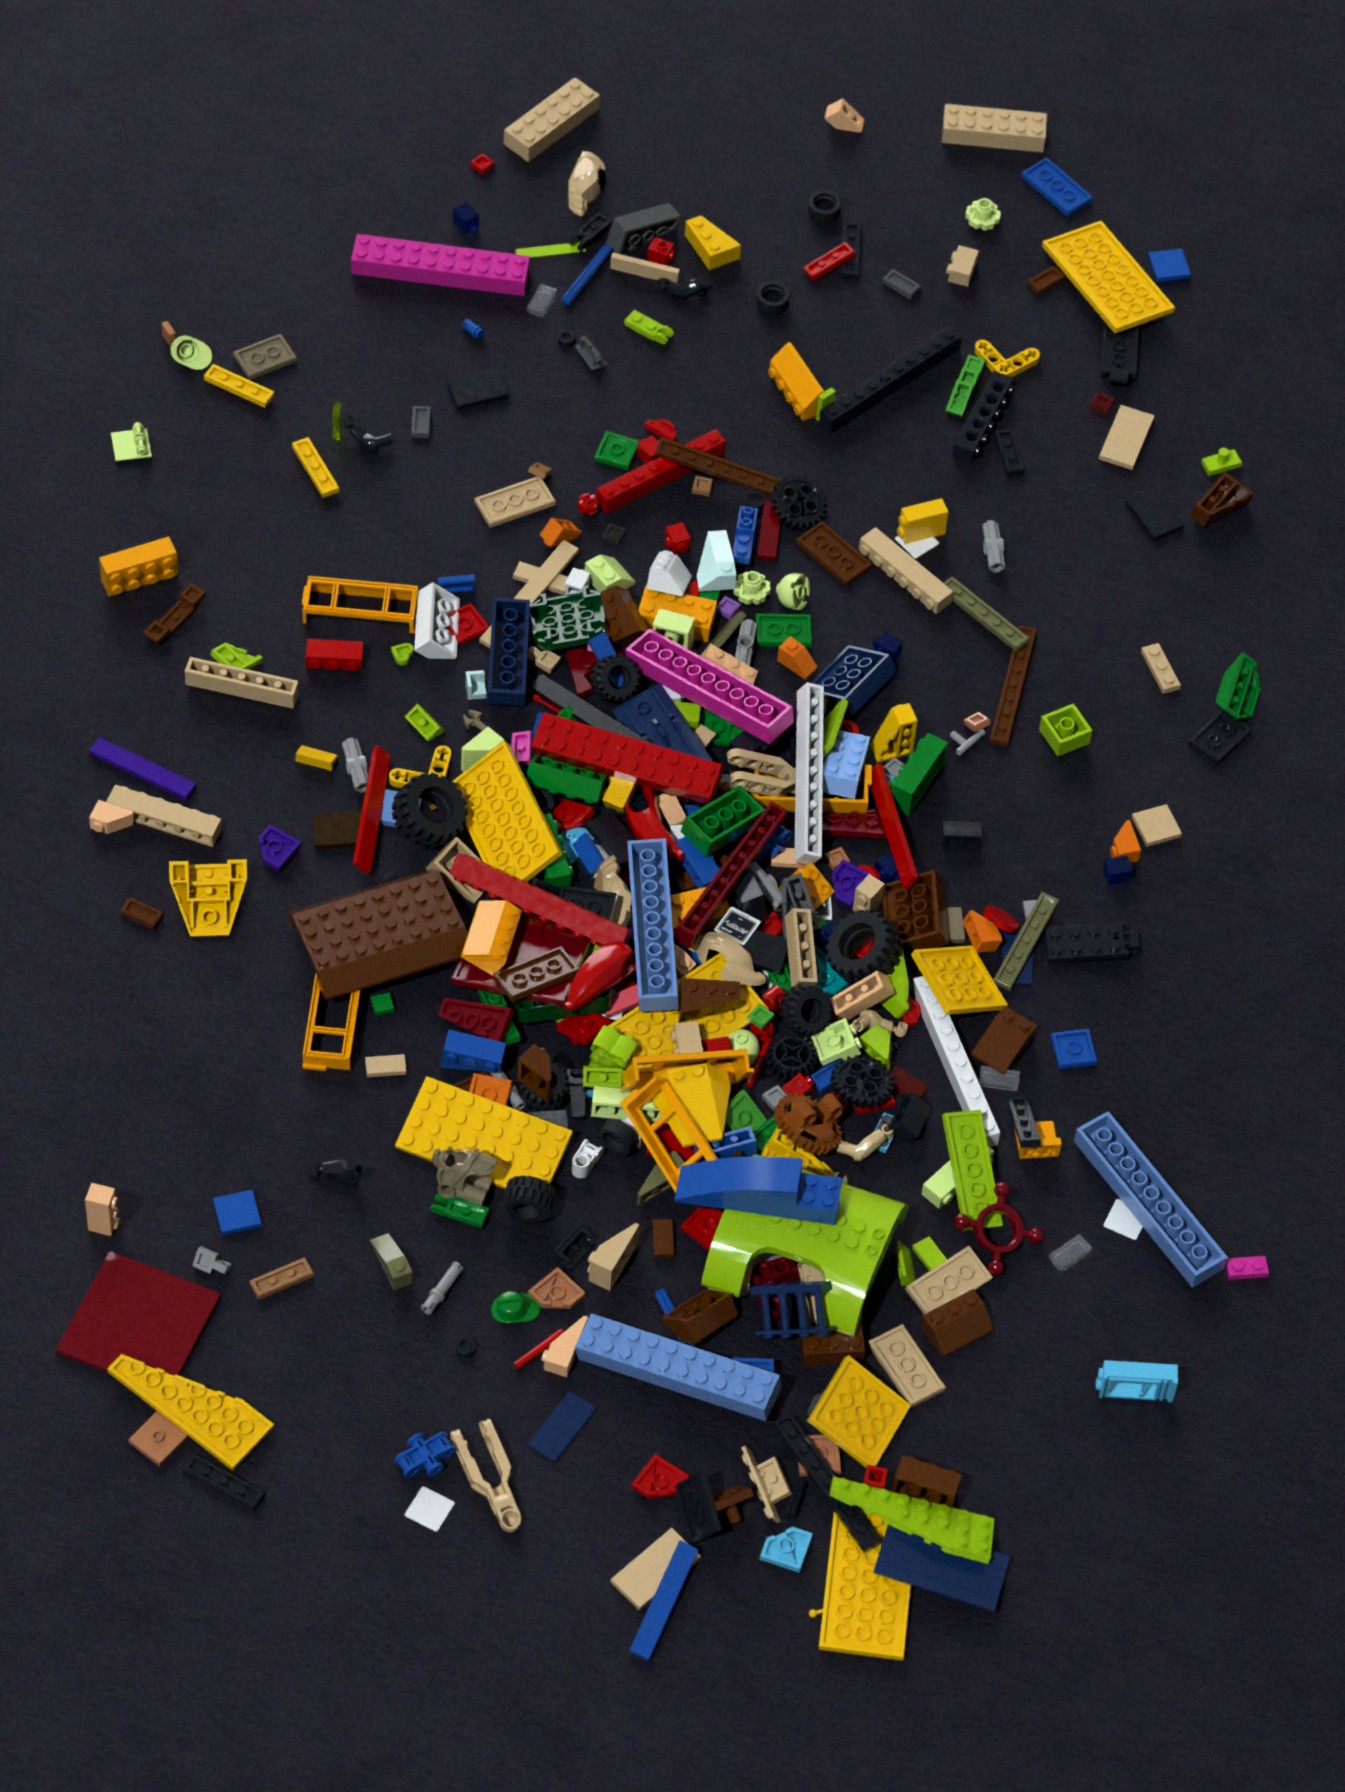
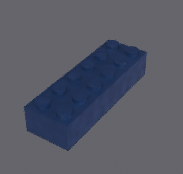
(508, 651)

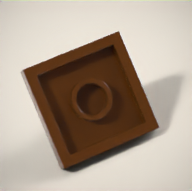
(728, 1499)

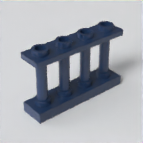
(799, 1290)

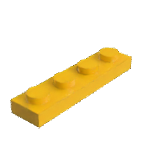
(239, 385)
(315, 467)

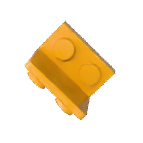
(815, 883)
(1049, 1146)

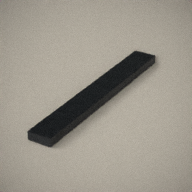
(581, 709)
(822, 1477)

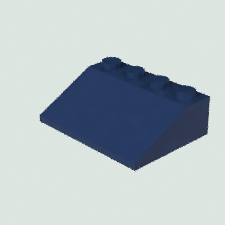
(855, 677)

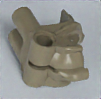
(464, 1174)

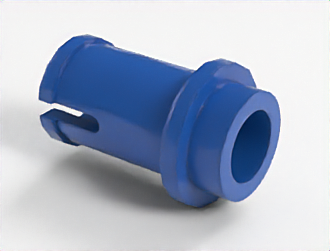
(475, 330)

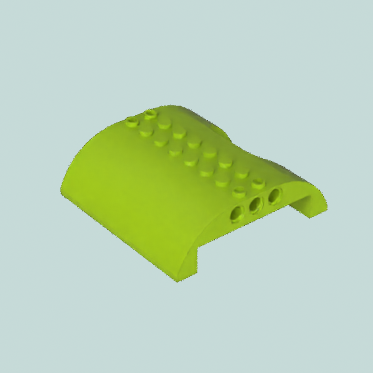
(842, 1252)

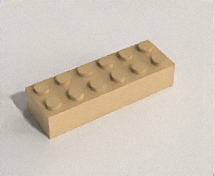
(551, 119)
(994, 128)

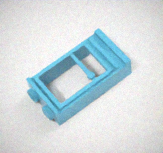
(1137, 1380)

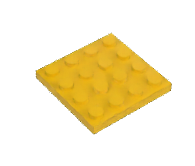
(959, 979)
(859, 1412)

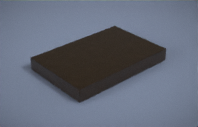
(336, 829)

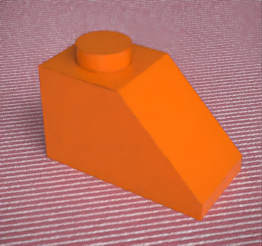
(559, 530)
(796, 658)
(1126, 843)
(982, 932)

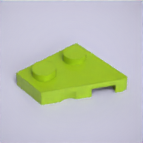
(236, 657)

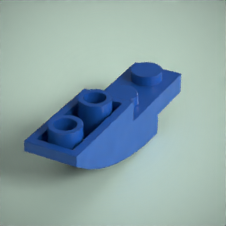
(744, 535)

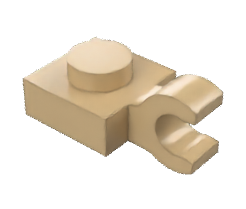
(545, 660)

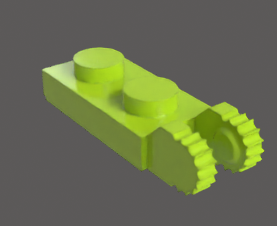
(648, 327)

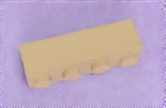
(801, 947)

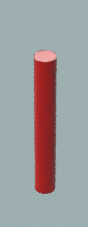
(758, 1062)
(537, 1350)

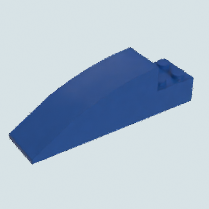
(761, 1187)

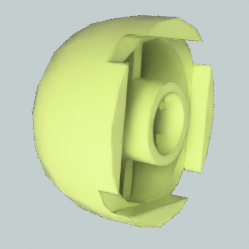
(793, 590)
(745, 1040)

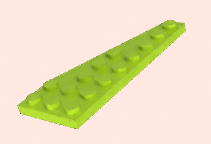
(951, 1528)

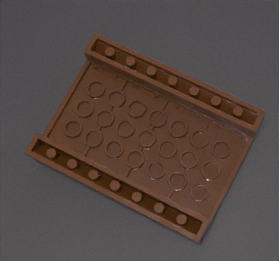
(380, 933)

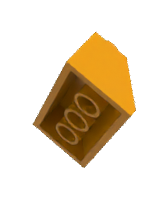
(795, 381)
(491, 935)

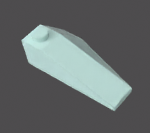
(716, 564)

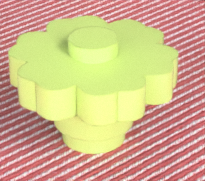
(983, 214)
(752, 588)

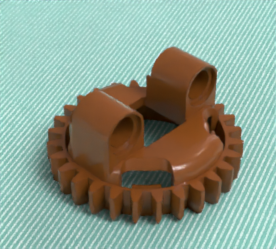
(803, 1115)

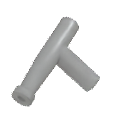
(966, 744)

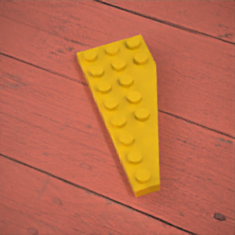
(212, 1419)

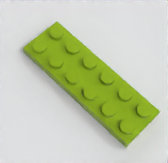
(971, 1165)

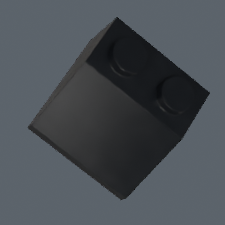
(750, 897)

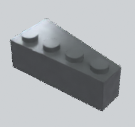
(641, 227)

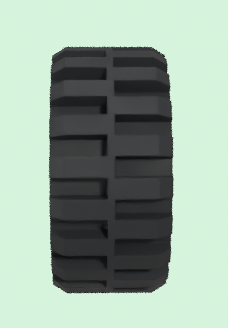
(443, 796)
(851, 933)

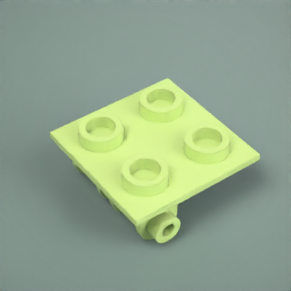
(131, 443)

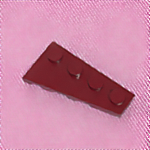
(477, 1018)

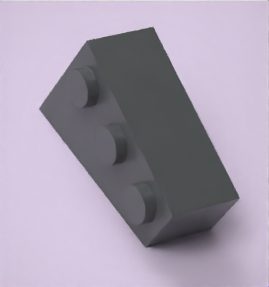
(795, 895)

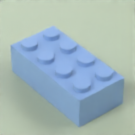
(845, 764)

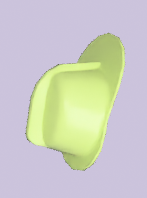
(191, 352)

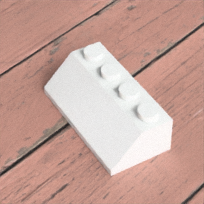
(431, 634)

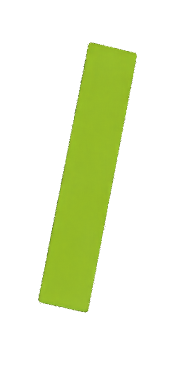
(548, 250)

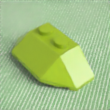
(897, 1002)

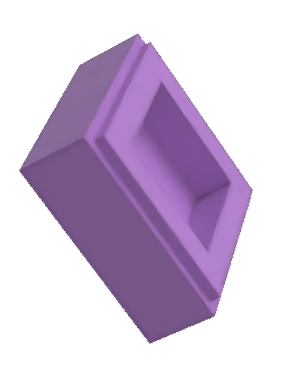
(728, 607)

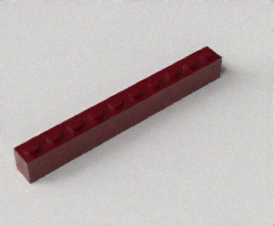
(730, 875)

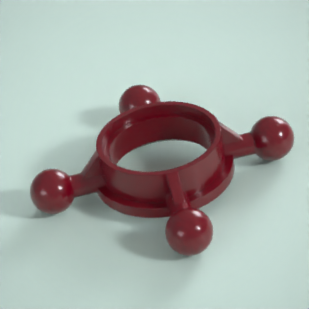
(1034, 1235)

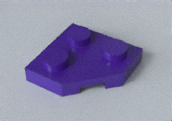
(277, 847)
(846, 879)

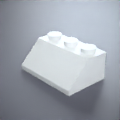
(668, 574)

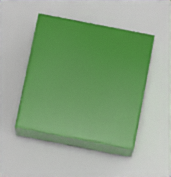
(760, 1016)

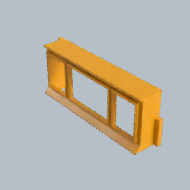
(360, 588)
(829, 805)
(321, 1060)
(638, 1077)
(632, 1106)

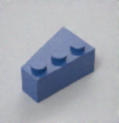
(472, 1053)

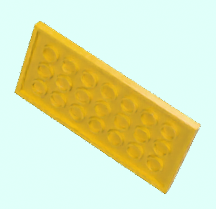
(1108, 277)
(506, 816)
(653, 1028)
(462, 1120)
(860, 1608)

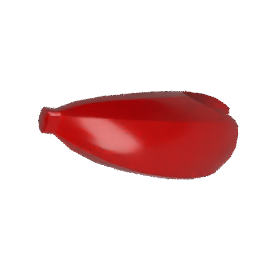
(649, 825)
(599, 972)

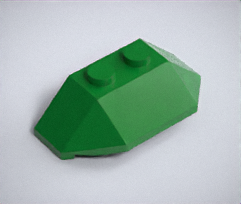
(1240, 688)

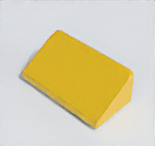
(316, 758)

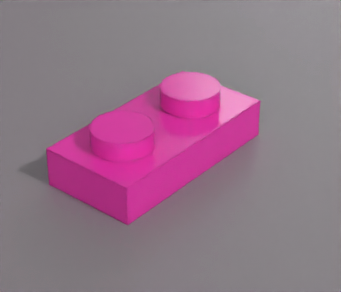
(522, 747)
(1247, 1267)

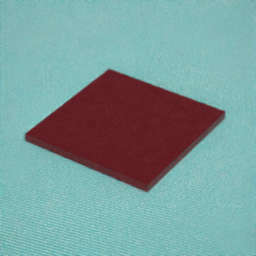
(530, 939)
(138, 1315)

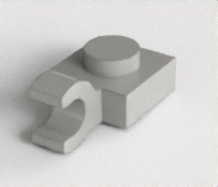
(208, 1261)

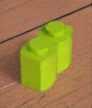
(614, 1046)

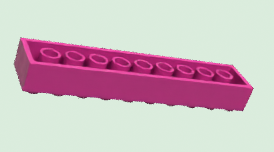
(440, 265)
(710, 686)

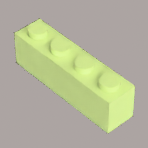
(607, 1105)
(941, 1186)

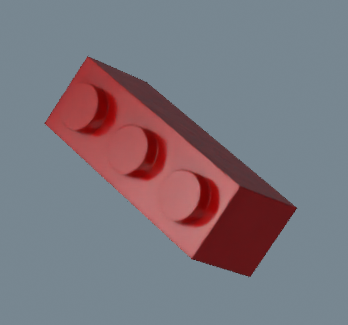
(334, 654)

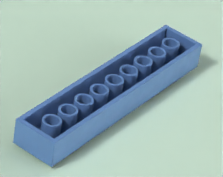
(652, 925)
(1150, 1199)
(678, 1367)

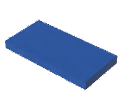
(1057, 186)

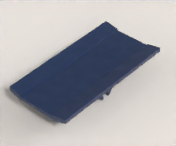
(660, 722)
(931, 1569)

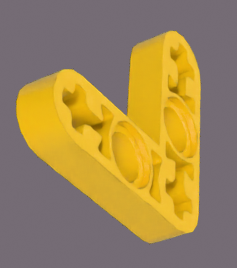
(1006, 365)
(436, 762)

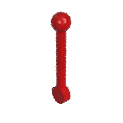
(536, 698)

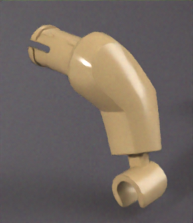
(870, 1018)
(867, 1145)

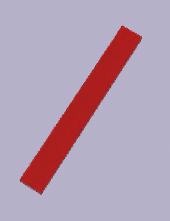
(371, 809)
(893, 827)

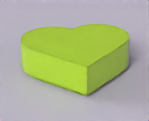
(402, 653)

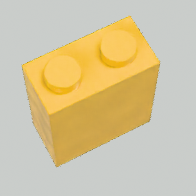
(923, 521)

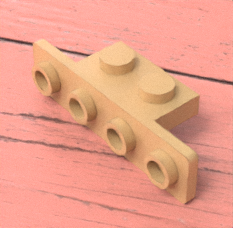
(769, 1480)

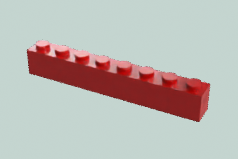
(654, 474)

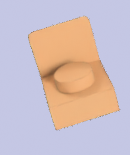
(671, 809)

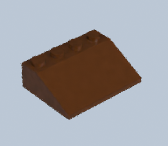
(918, 912)

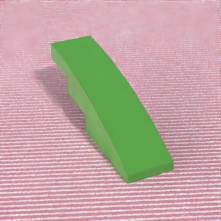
(965, 385)

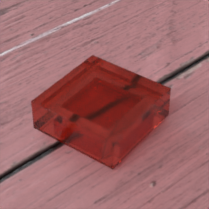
(1102, 403)

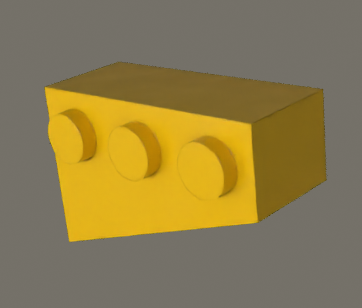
(711, 243)
(896, 734)
(619, 794)

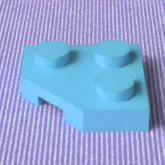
(787, 1549)

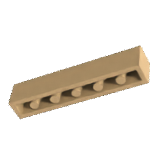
(905, 570)
(241, 682)
(167, 815)

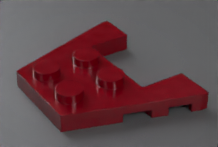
(580, 665)

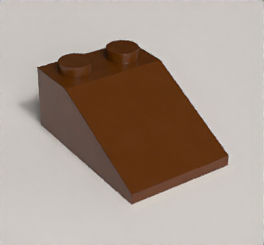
(1005, 1040)

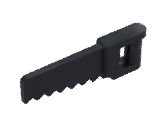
(576, 1093)

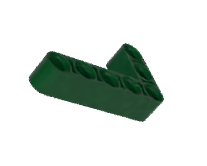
(533, 1011)

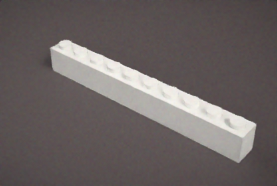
(809, 773)
(954, 1057)

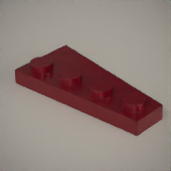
(854, 825)

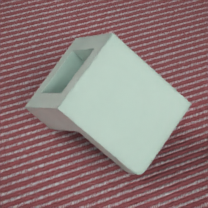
(475, 684)

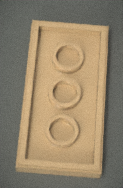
(1126, 437)
(514, 501)
(949, 1280)
(906, 1365)
(643, 1575)

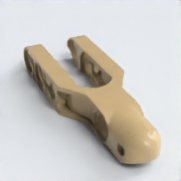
(765, 764)
(500, 1498)

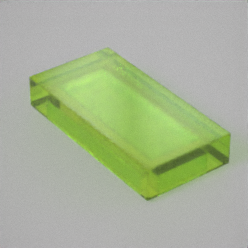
(337, 422)

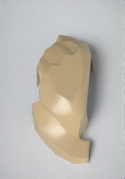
(583, 183)
(609, 881)
(739, 961)

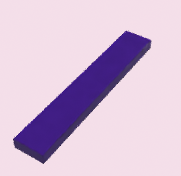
(142, 768)

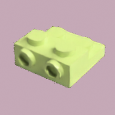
(837, 1042)

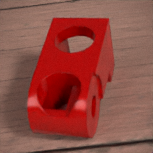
(772, 999)

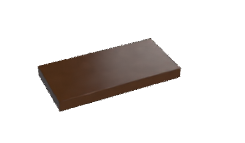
(834, 553)
(536, 974)

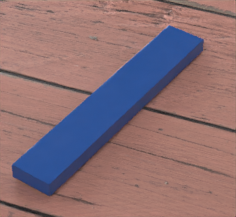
(663, 1600)

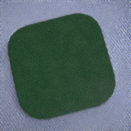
(567, 619)

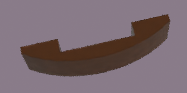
(177, 615)

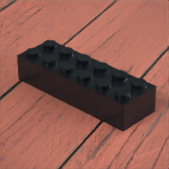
(751, 743)

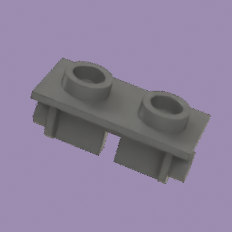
(590, 354)

